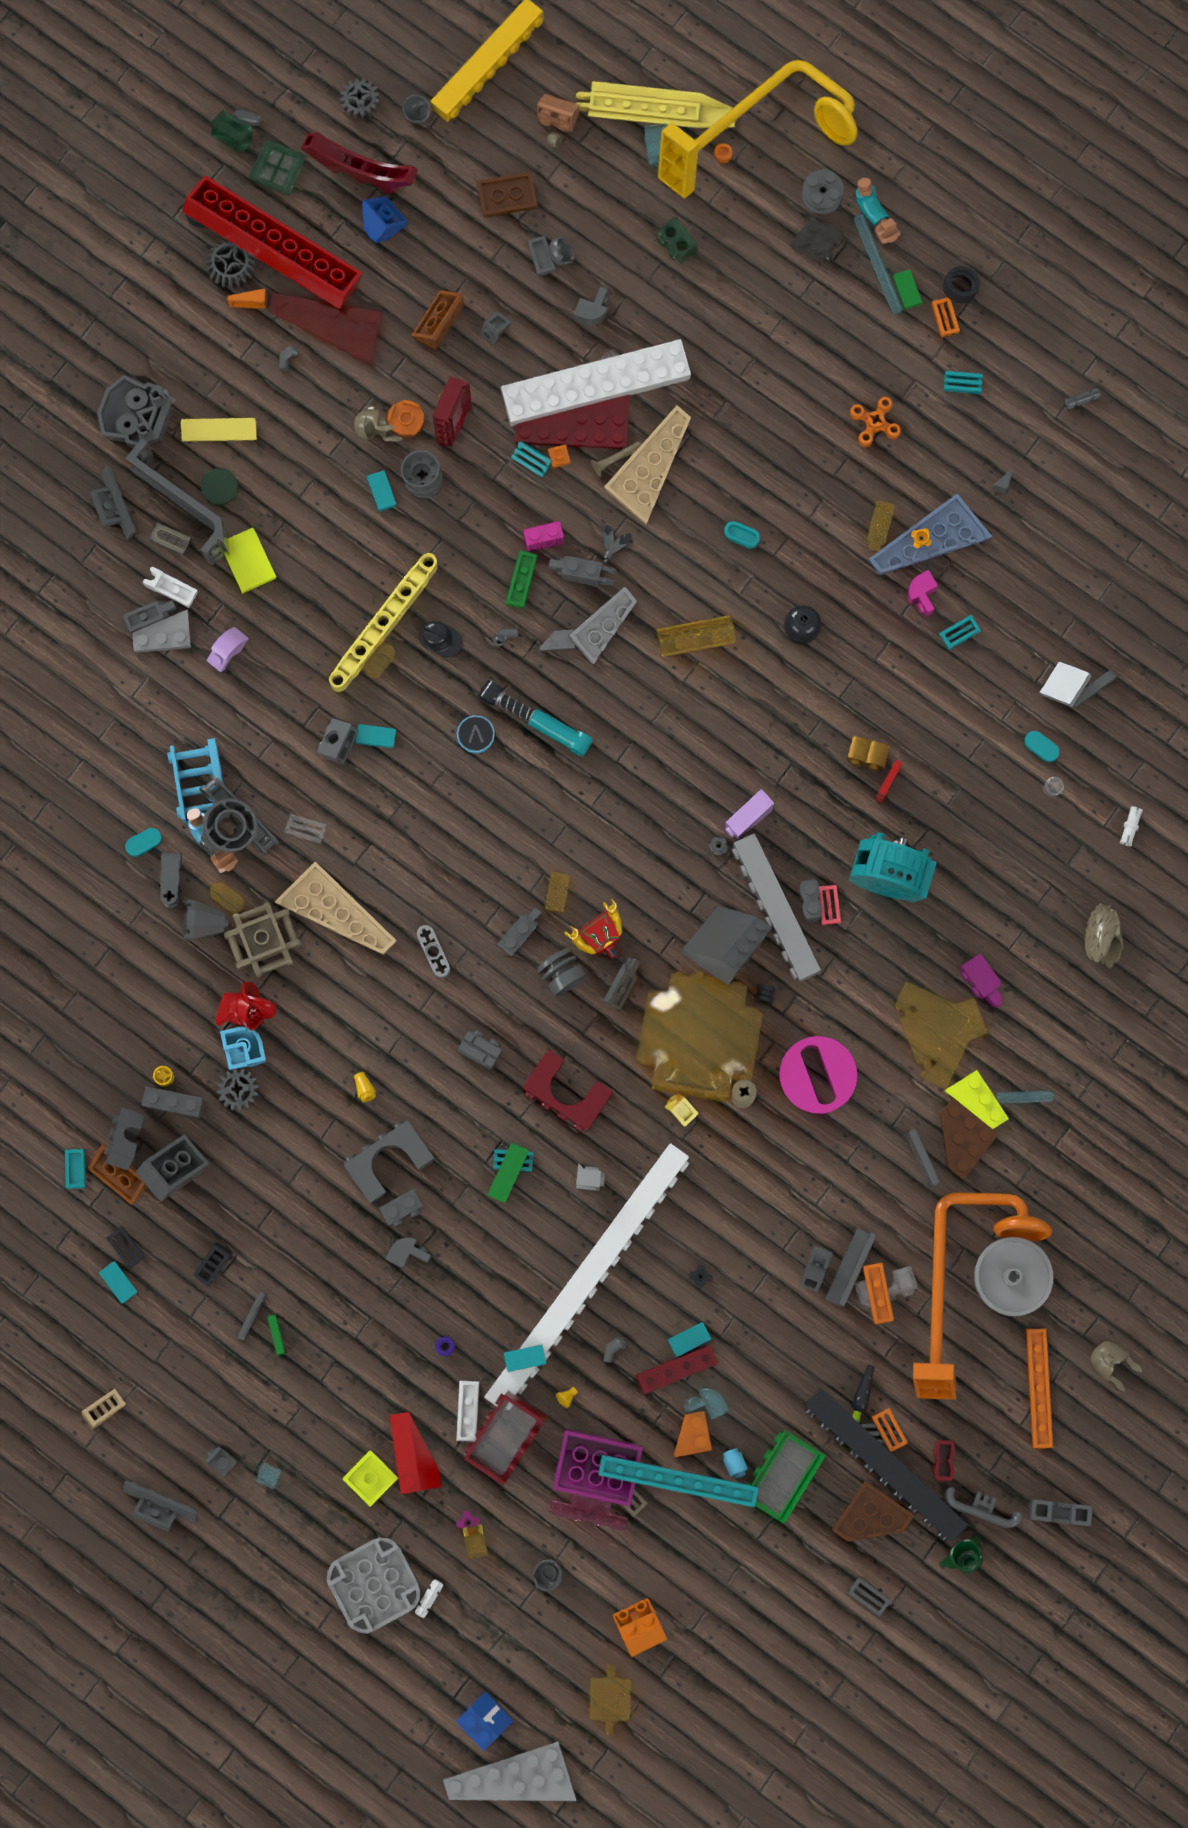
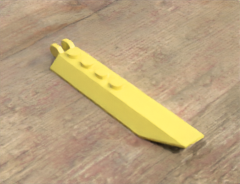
(652, 105)

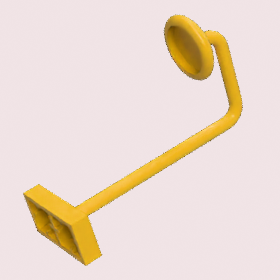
(680, 151)

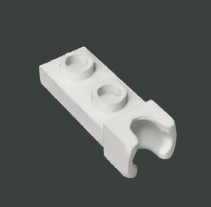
(171, 587)

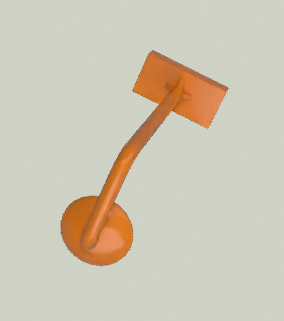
(937, 1379)

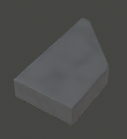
(558, 641)

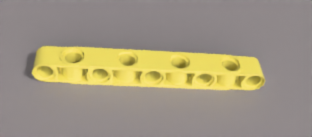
(393, 611)

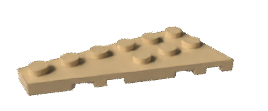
(644, 473)
(329, 905)

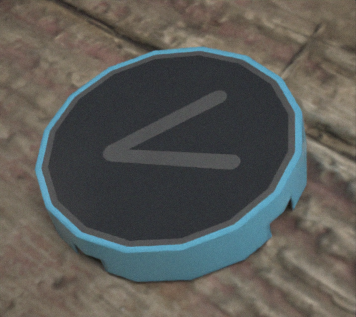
(475, 734)

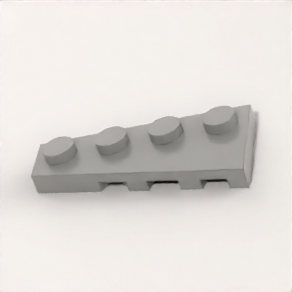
(598, 629)

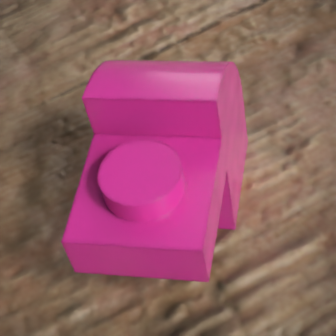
(919, 590)

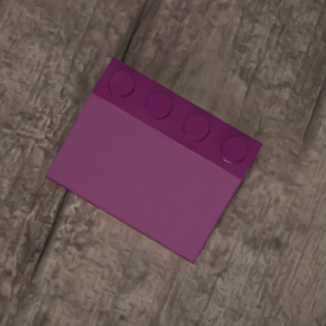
(581, 1462)

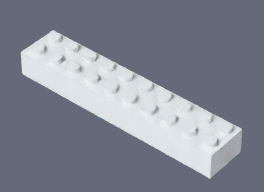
(596, 382)

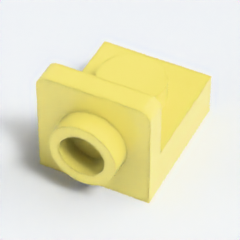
(681, 1109)

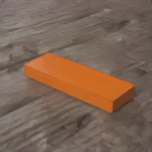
(878, 1293)

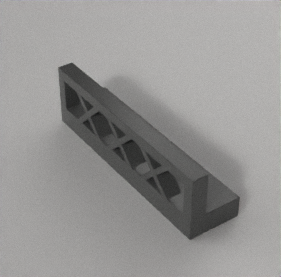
(850, 1267)

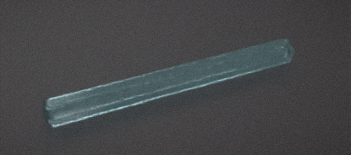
(878, 264)

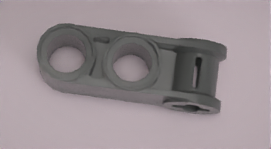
(170, 878)

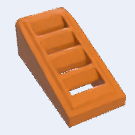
(250, 299)

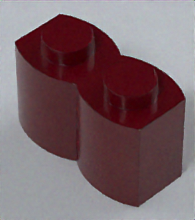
(943, 1466)

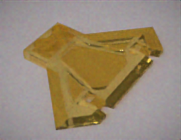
(938, 1030)

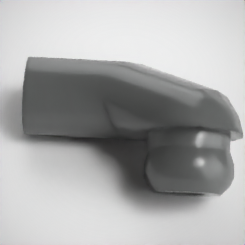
(284, 356)
(503, 634)
(612, 1347)

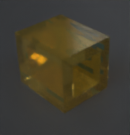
(475, 1541)

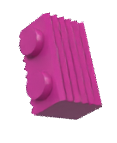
(543, 536)

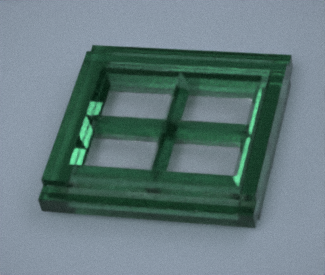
(277, 167)

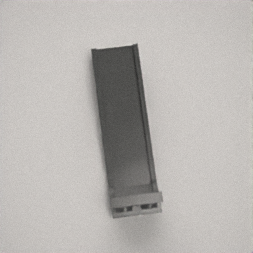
(213, 550)

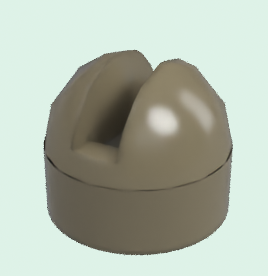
(554, 139)

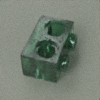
(231, 131)
(680, 238)

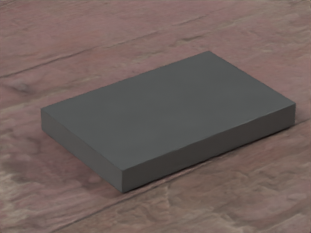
(922, 1158)

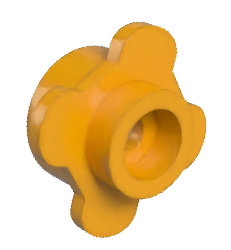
(921, 533)

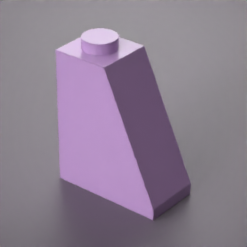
(749, 815)

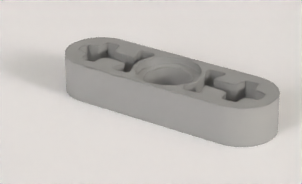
(432, 936)

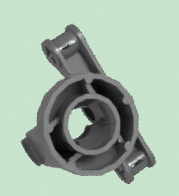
(227, 806)

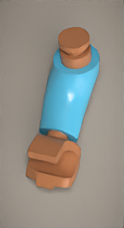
(221, 860)

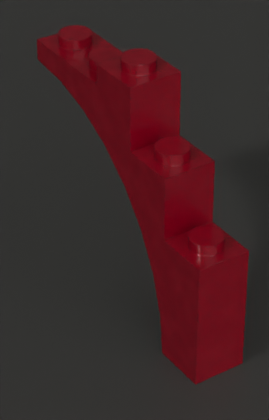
(362, 169)

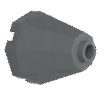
(202, 921)

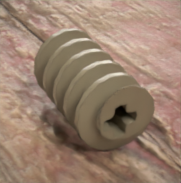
(738, 1088)

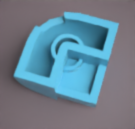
(242, 1048)

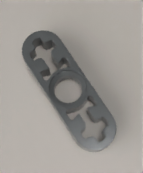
(1095, 687)

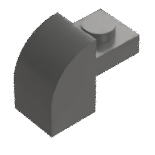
(592, 313)
(403, 1249)
(815, 1269)

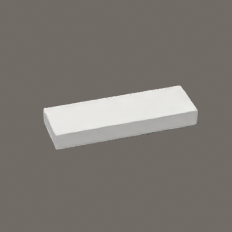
(467, 1410)

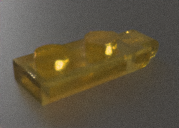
(880, 525)

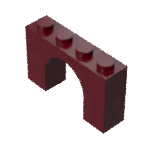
(581, 1114)

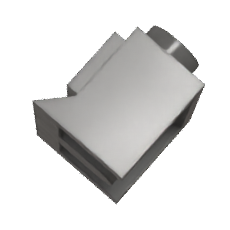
(589, 1178)

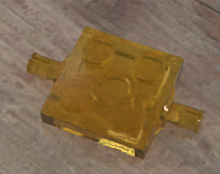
(610, 1699)

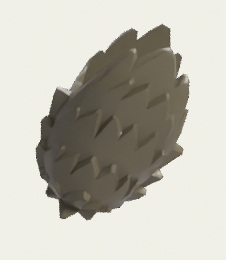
(1104, 936)

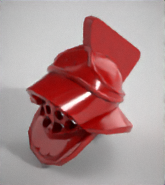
(245, 1008)

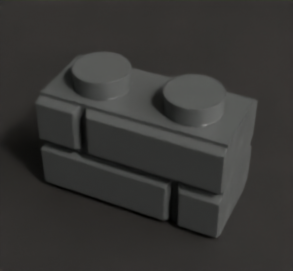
(480, 1049)

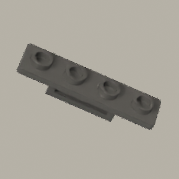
(110, 504)
(157, 1509)

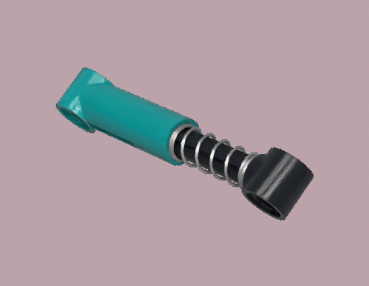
(575, 740)

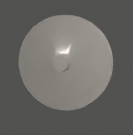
(1013, 1276)

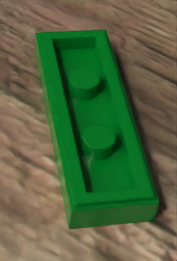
(521, 579)
(508, 1172)

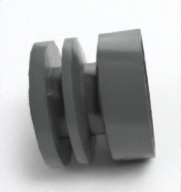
(420, 464)
(560, 970)

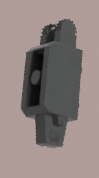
(582, 571)

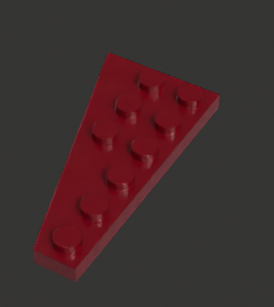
(588, 426)

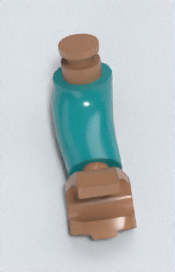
(873, 210)

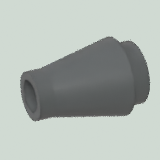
(247, 117)

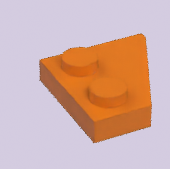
(693, 1435)

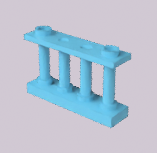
(214, 768)

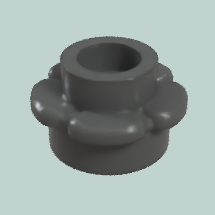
(723, 846)

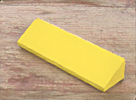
(219, 429)

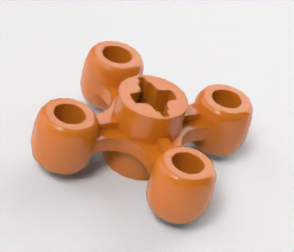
(877, 415)

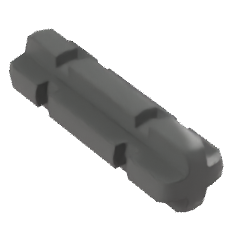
(1082, 398)

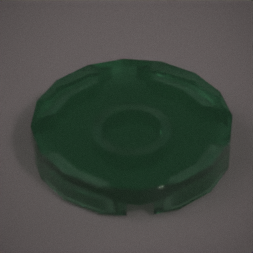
(219, 486)

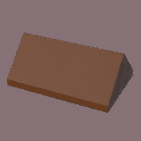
(439, 318)
(122, 1181)

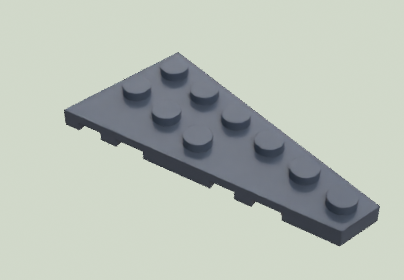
(950, 529)

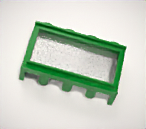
(785, 1475)

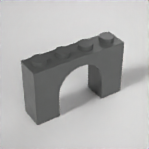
(402, 1137)

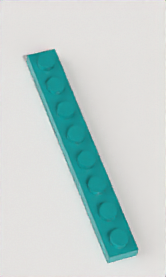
(678, 1481)

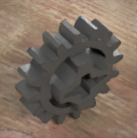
(369, 96)
(247, 1088)

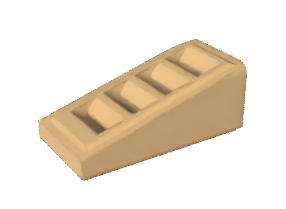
(107, 1414)

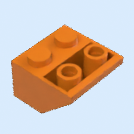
(639, 1627)

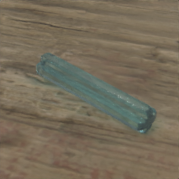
(1025, 1097)

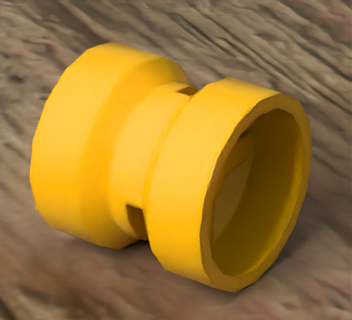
(160, 1076)

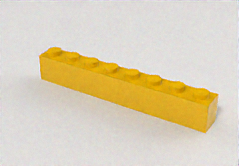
(487, 60)

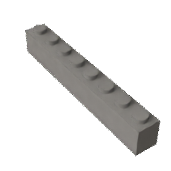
(776, 908)

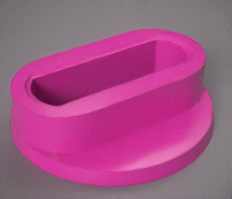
(838, 1066)

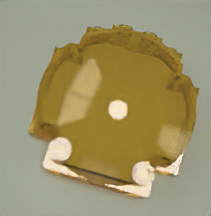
(699, 1036)

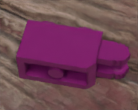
(982, 979)

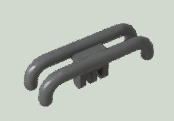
(981, 1509)

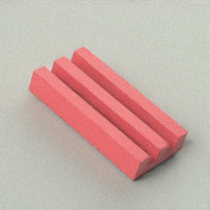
(836, 902)

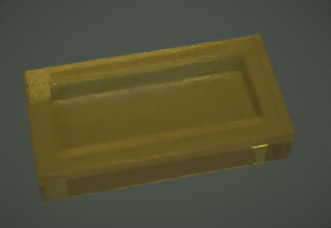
(557, 892)

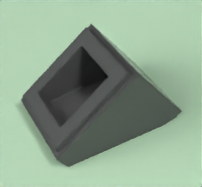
(1002, 484)

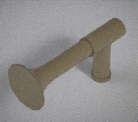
(598, 466)

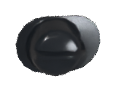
(440, 639)

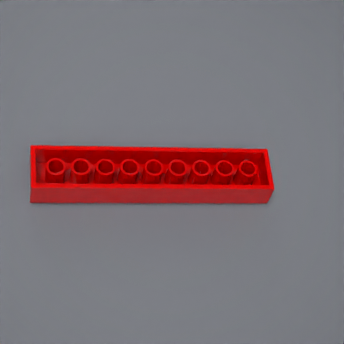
(272, 241)

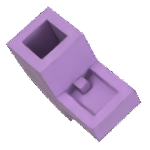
(226, 647)

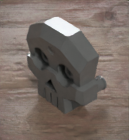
(119, 409)

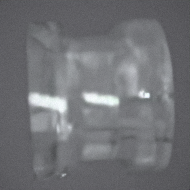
(1051, 784)

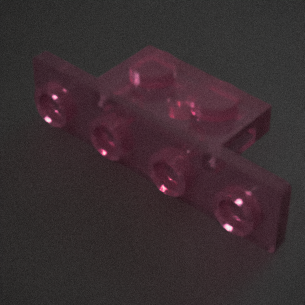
(589, 1510)

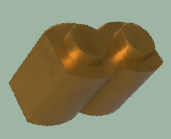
(868, 753)

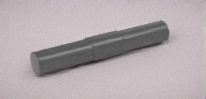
(251, 1316)

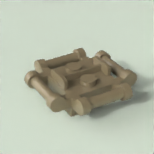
(262, 939)

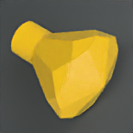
(565, 1397)

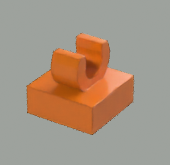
(559, 456)

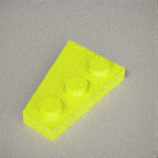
(978, 1099)

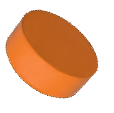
(723, 153)

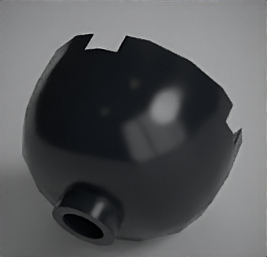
(805, 630)

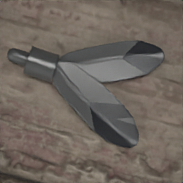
(613, 546)

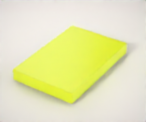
(249, 561)

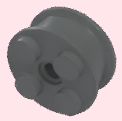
(826, 182)

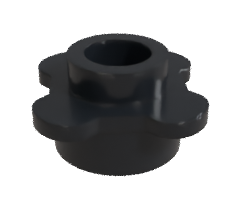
(705, 1276)

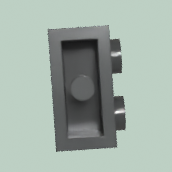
(401, 1208)

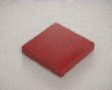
(888, 781)

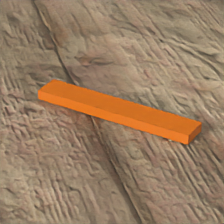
(1039, 1388)

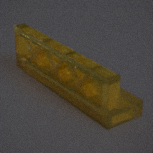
(696, 638)

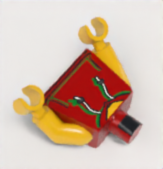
(600, 933)

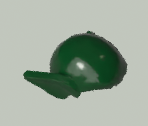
(965, 1556)

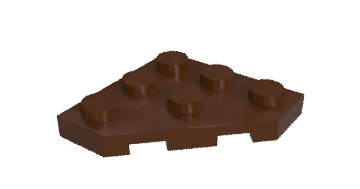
(964, 1138)
(871, 1516)

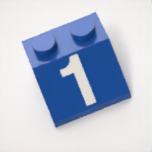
(484, 1720)

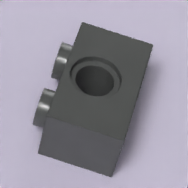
(337, 751)

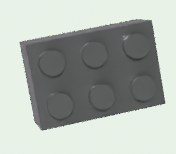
(172, 1167)

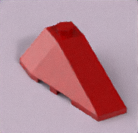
(414, 1461)

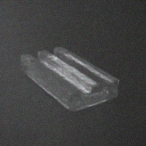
(307, 821)

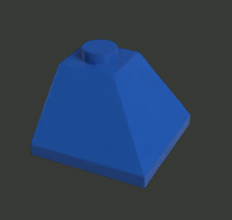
(382, 218)

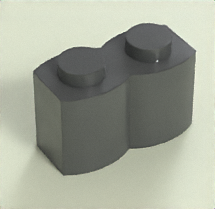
(811, 907)

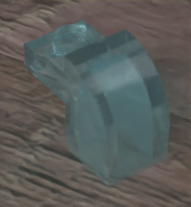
(711, 1399)

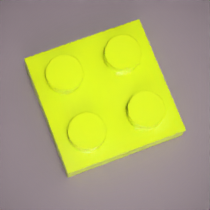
(370, 1478)

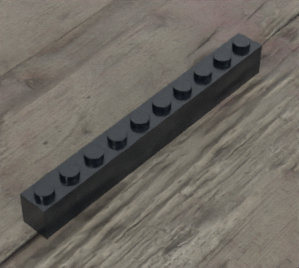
(884, 1463)

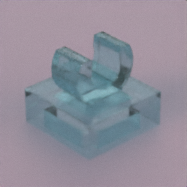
(268, 1476)

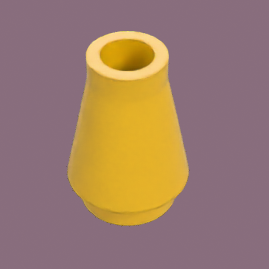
(364, 1087)

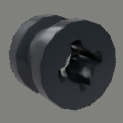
(764, 993)

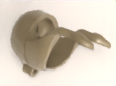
(370, 423)
(1105, 1357)

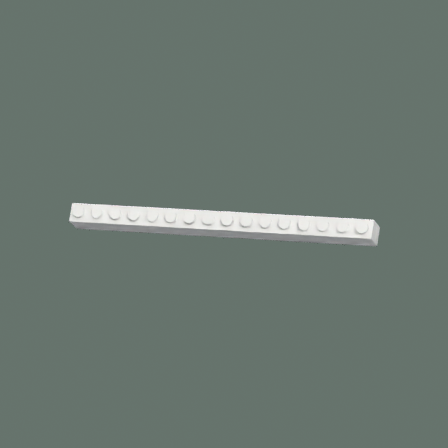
(595, 1266)

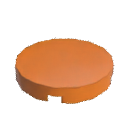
(406, 418)

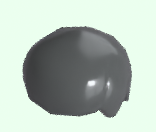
(417, 109)
(561, 252)
(547, 1575)

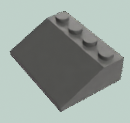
(726, 942)

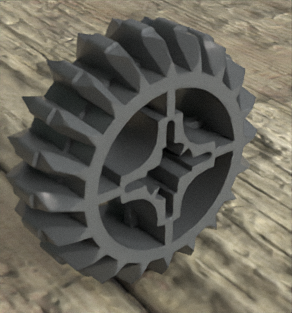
(228, 277)

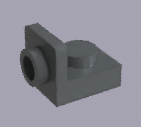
(494, 327)
(220, 1460)

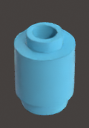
(735, 1463)

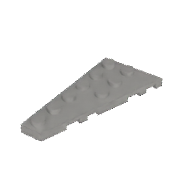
(526, 1776)

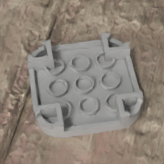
(373, 1585)

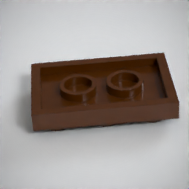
(507, 194)

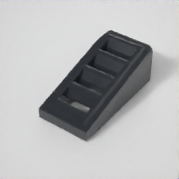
(221, 1249)

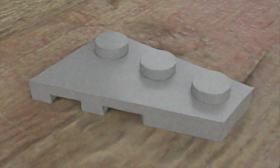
(164, 635)

